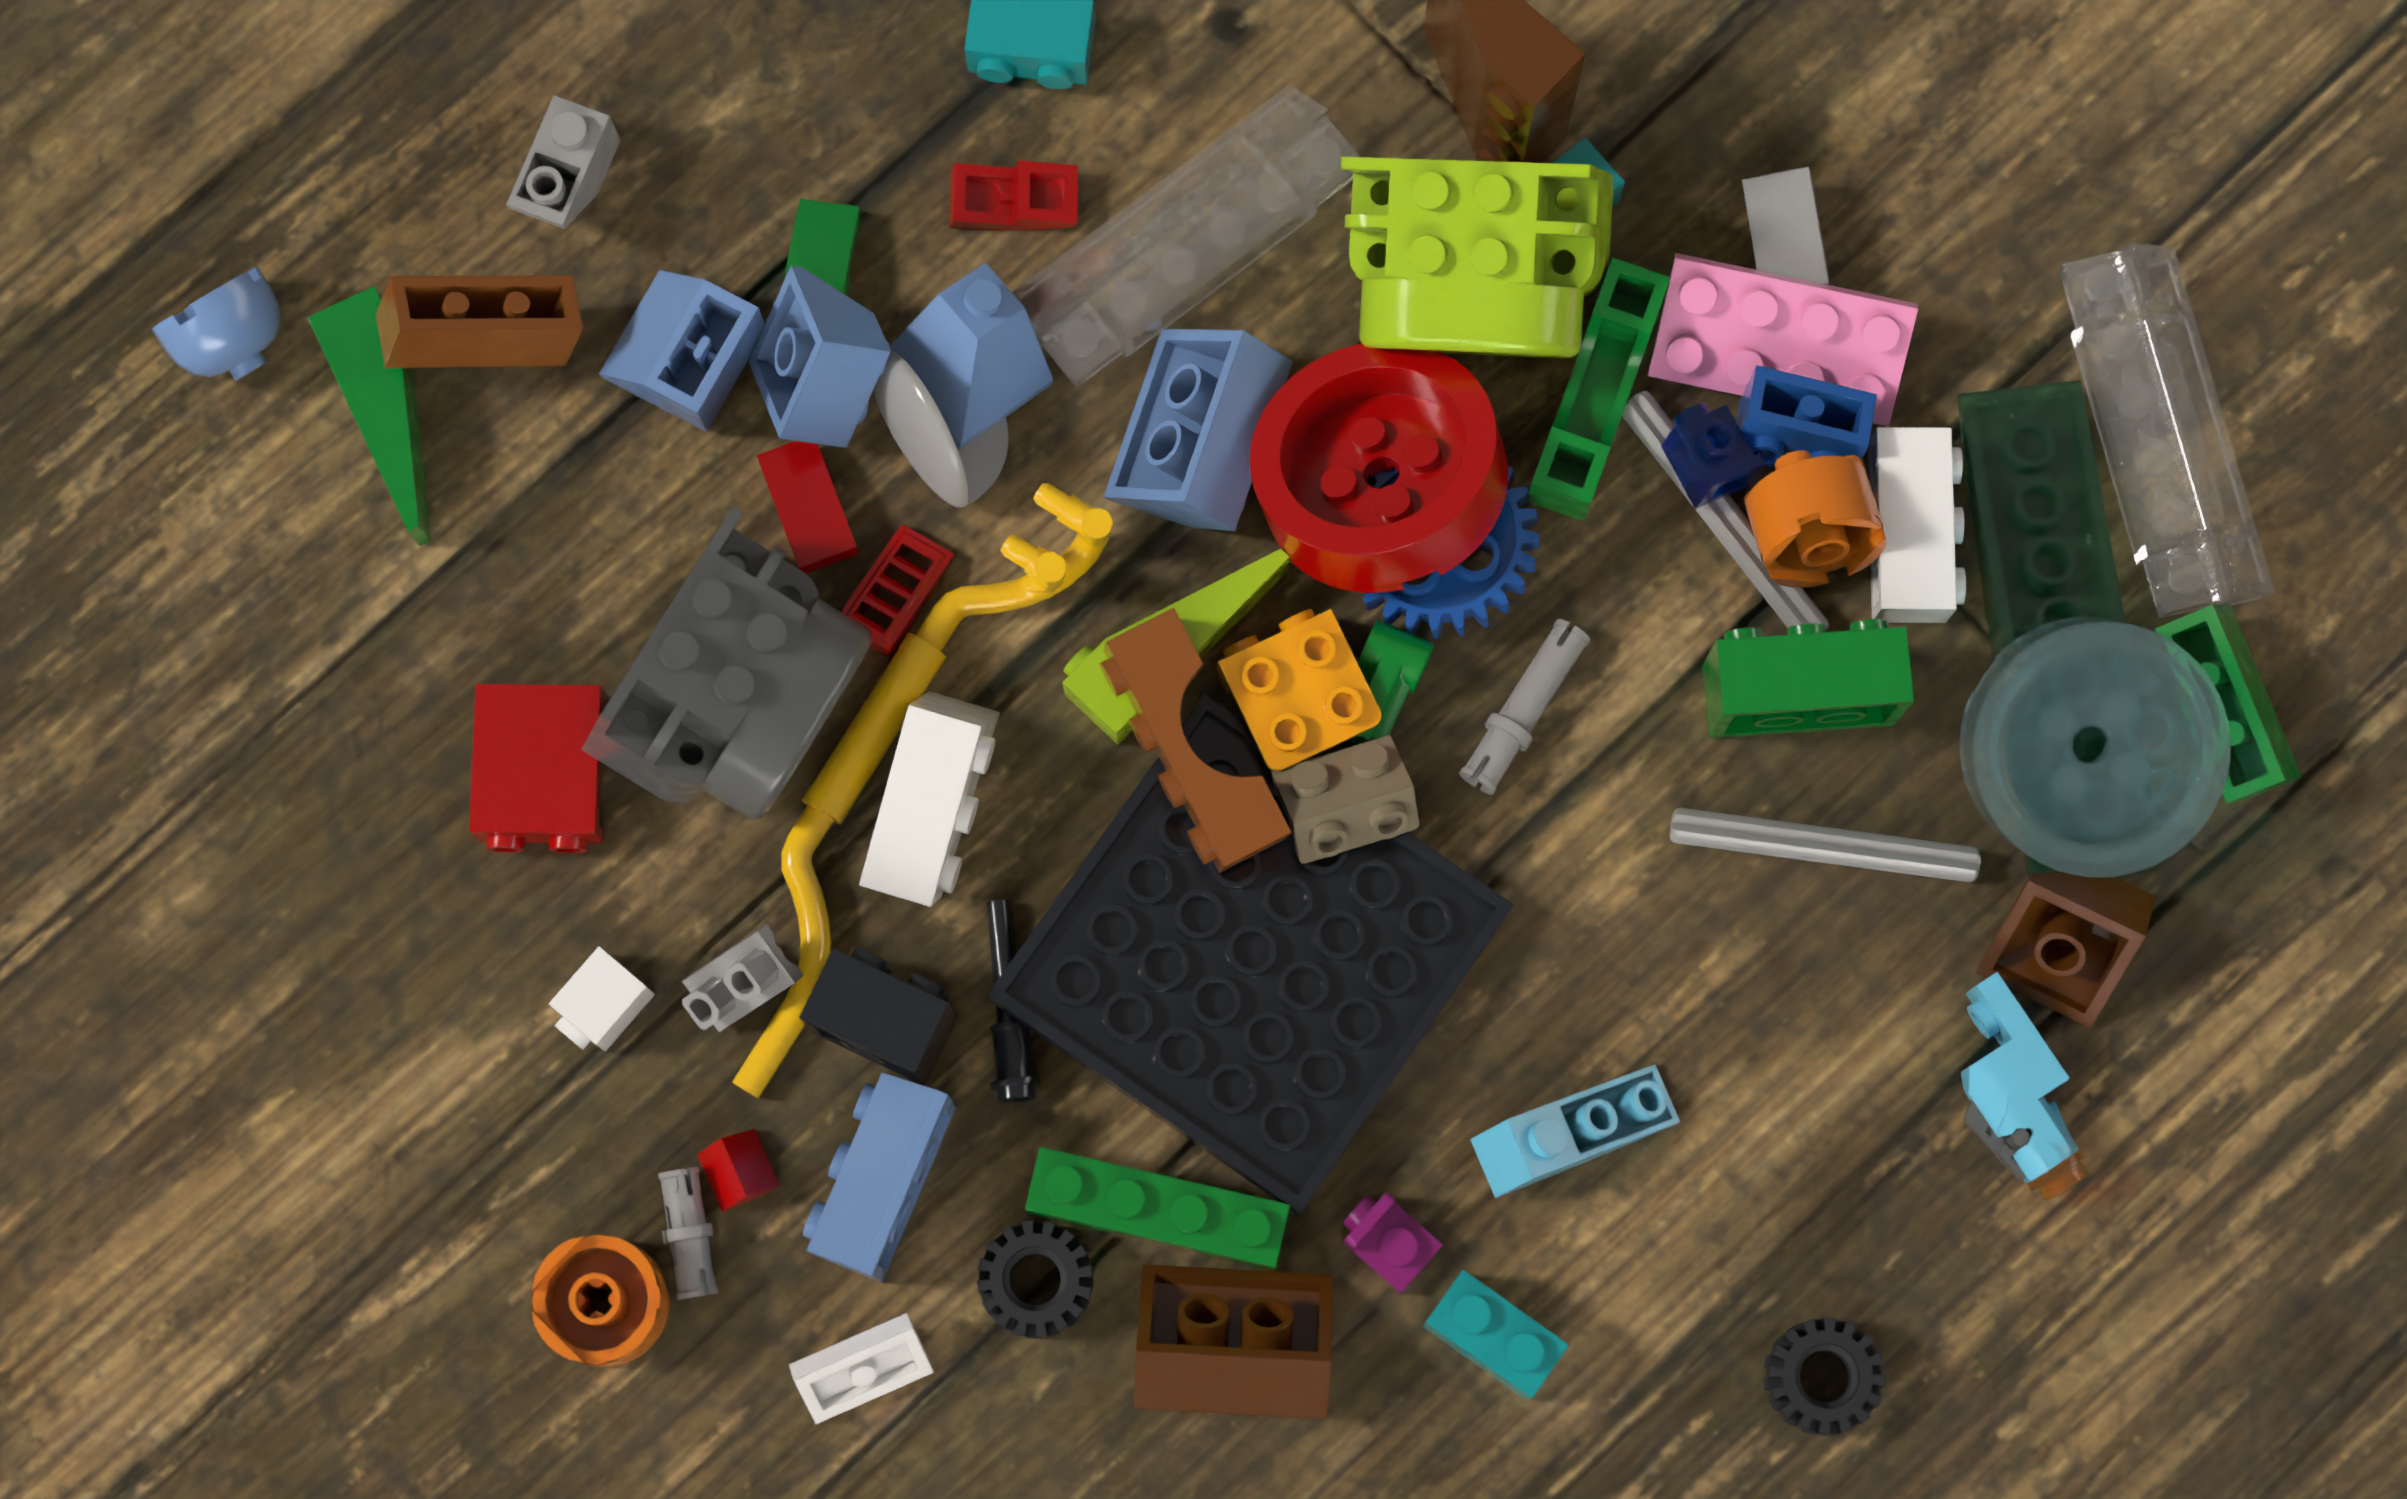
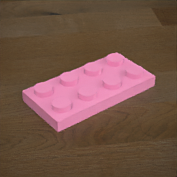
(1733, 317)

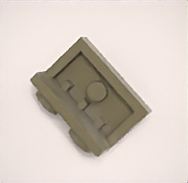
(1347, 799)

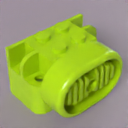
(1477, 253)

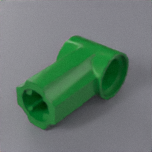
(1392, 668)

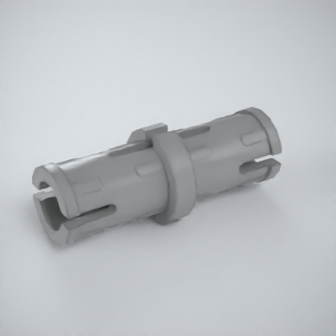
(687, 1233)

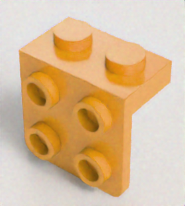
(1299, 689)

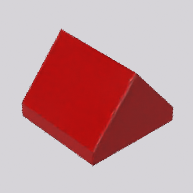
(738, 1169)

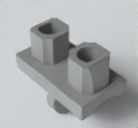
(738, 981)

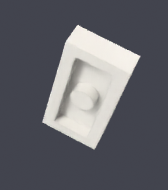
(861, 1368)

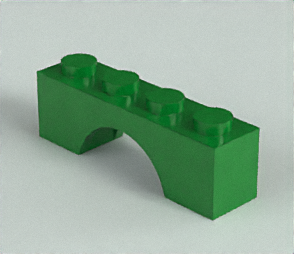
(1598, 389)
(1157, 1208)

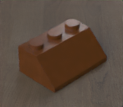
(1234, 1341)

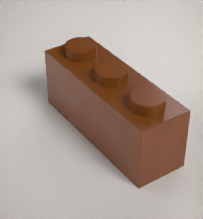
(478, 321)

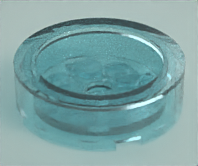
(2160, 757)

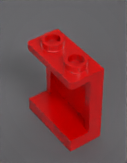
(530, 767)

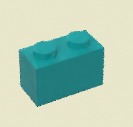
(1031, 40)
(1495, 1335)

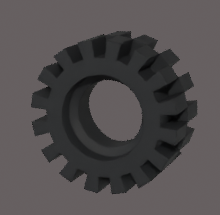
(996, 1272)
(1863, 1376)

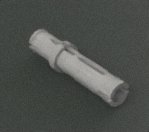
(1512, 726)

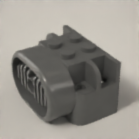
(730, 680)

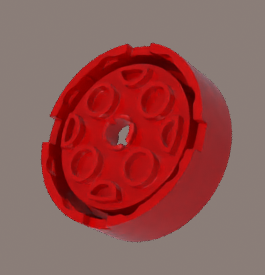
(1363, 416)

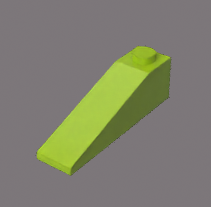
(1207, 620)

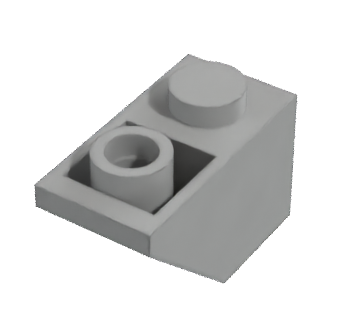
(565, 163)

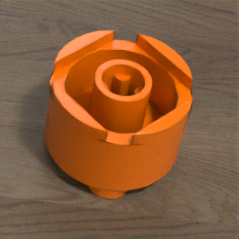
(1815, 518)
(563, 1300)

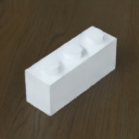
(1913, 490)

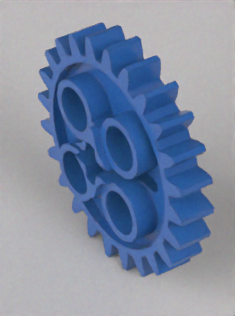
(1462, 591)

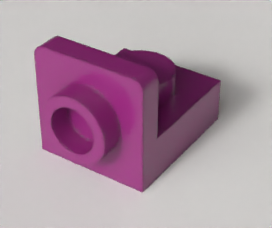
(1389, 1240)

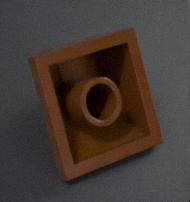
(2069, 941)

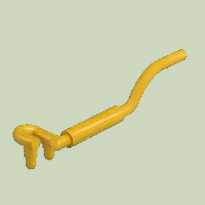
(878, 726)

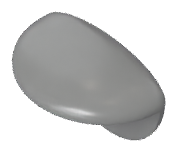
(926, 441)

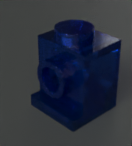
(1705, 469)

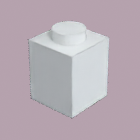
(599, 1001)

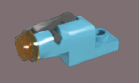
(2009, 1091)

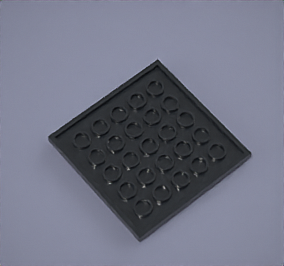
(1254, 997)

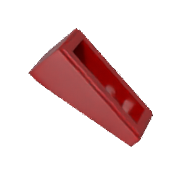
(864, 596)

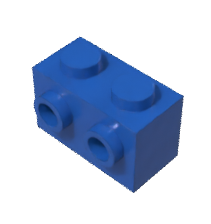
(1800, 413)

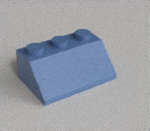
(1196, 427)
(879, 1175)

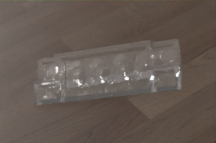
(1187, 235)
(2163, 430)

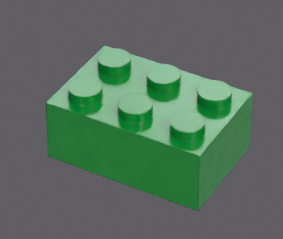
(1807, 679)

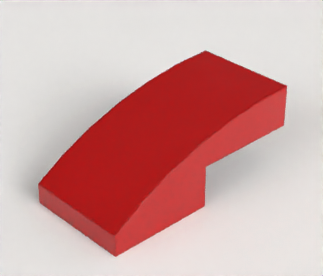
(1013, 198)
(807, 505)

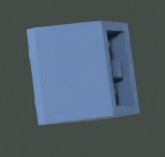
(685, 347)

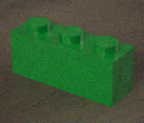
(2258, 745)

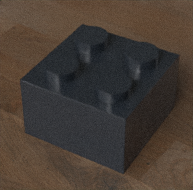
(880, 1015)

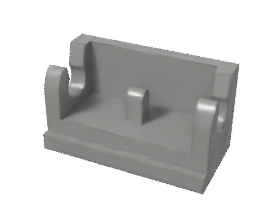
(1786, 225)

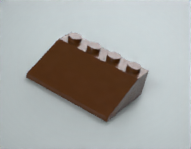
(1506, 75)

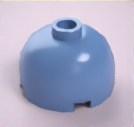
(224, 328)

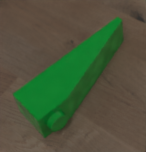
(379, 400)

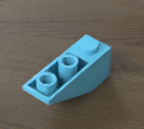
(1574, 1130)

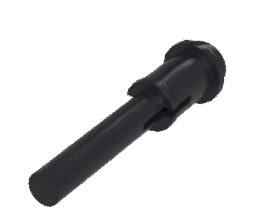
(1010, 1038)

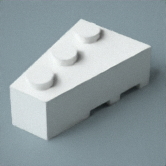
(929, 798)

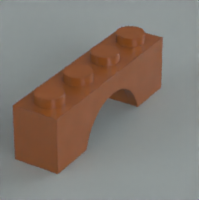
(1230, 813)

